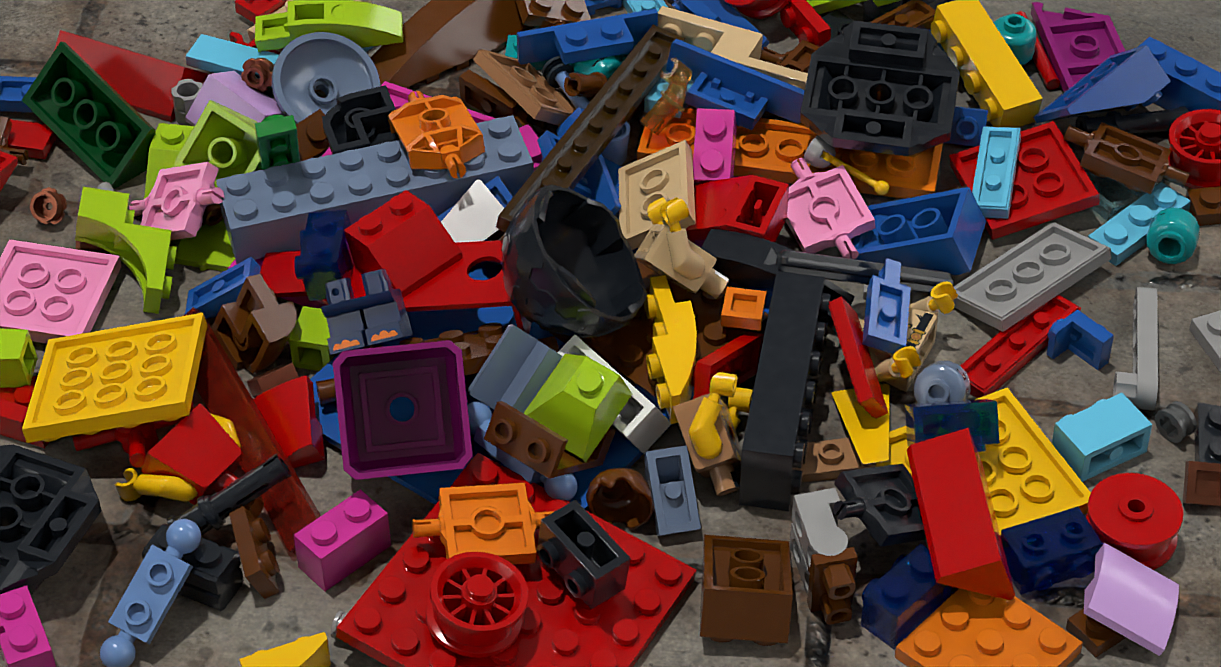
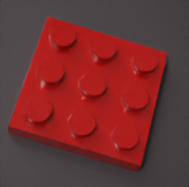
(1045, 182)

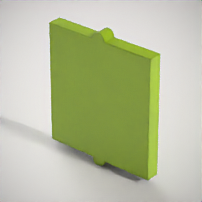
(207, 250)

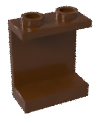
(539, 445)

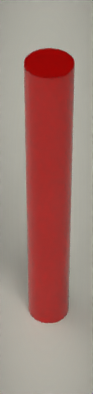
(1043, 64)

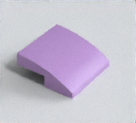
(1131, 599)

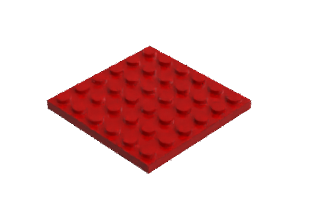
(556, 625)

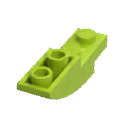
(356, 20)

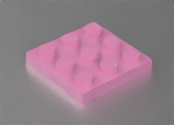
(53, 288)

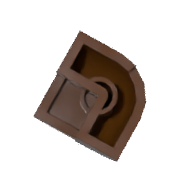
(254, 326)

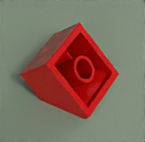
(404, 240)

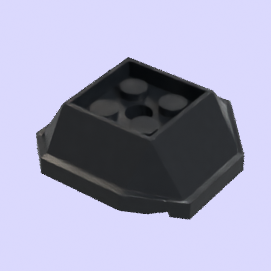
(881, 90)
(42, 515)

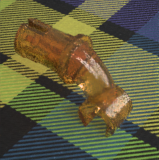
(671, 99)

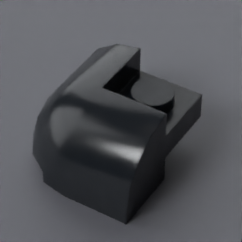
(359, 120)

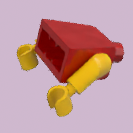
(188, 460)

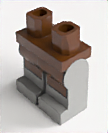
(823, 555)

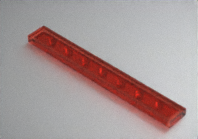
(227, 397)

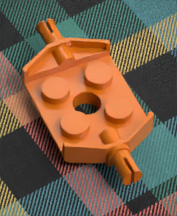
(437, 133)

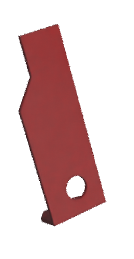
(445, 291)

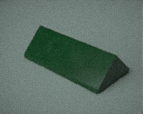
(90, 117)

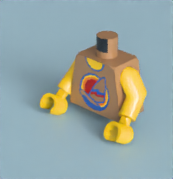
(711, 429)

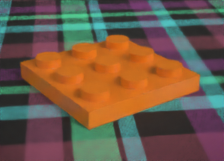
(987, 632)

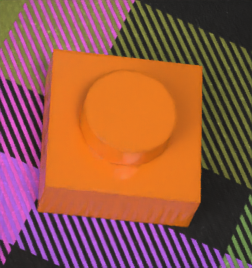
(743, 308)

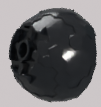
(570, 265)

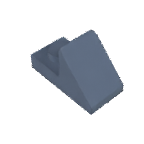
(672, 490)

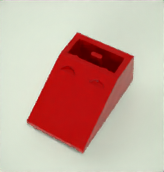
(740, 205)

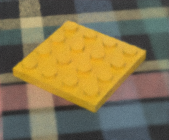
(116, 378)
(1022, 471)

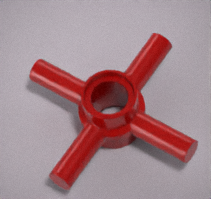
(134, 440)

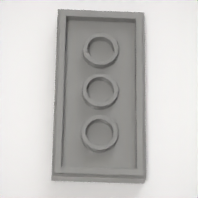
(1029, 275)

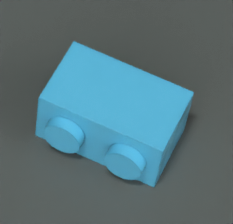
(1102, 436)

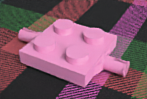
(180, 199)
(826, 210)

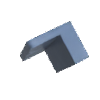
(514, 370)

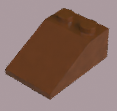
(746, 590)

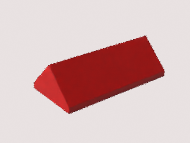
(136, 77)
(959, 515)

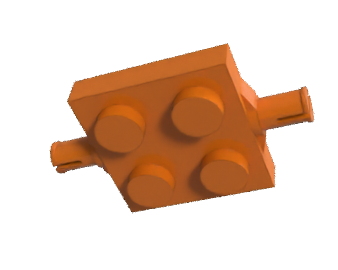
(485, 520)

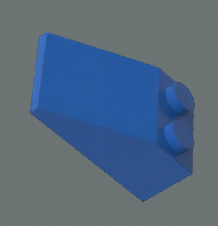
(1116, 83)
(925, 232)

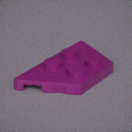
(1075, 41)

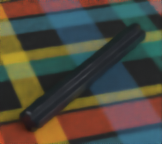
(856, 270)

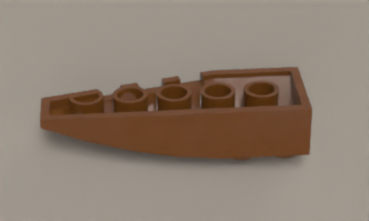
(446, 37)

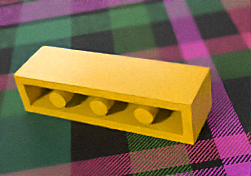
(986, 63)

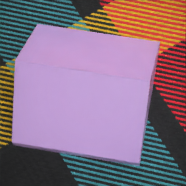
(233, 93)

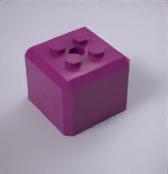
(436, 433)

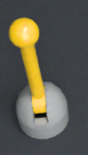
(821, 155)

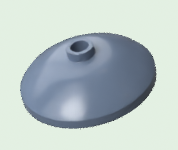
(320, 63)

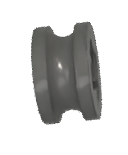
(1175, 422)

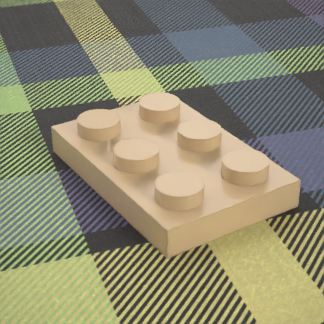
(654, 177)

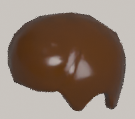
(620, 497)

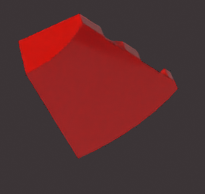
(292, 419)

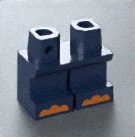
(364, 319)

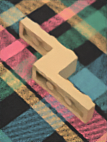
(726, 41)

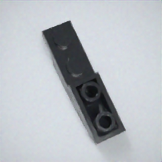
(752, 263)

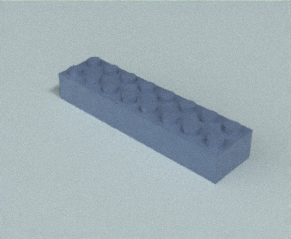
(272, 205)

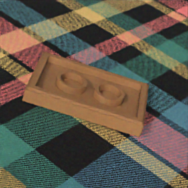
(526, 87)

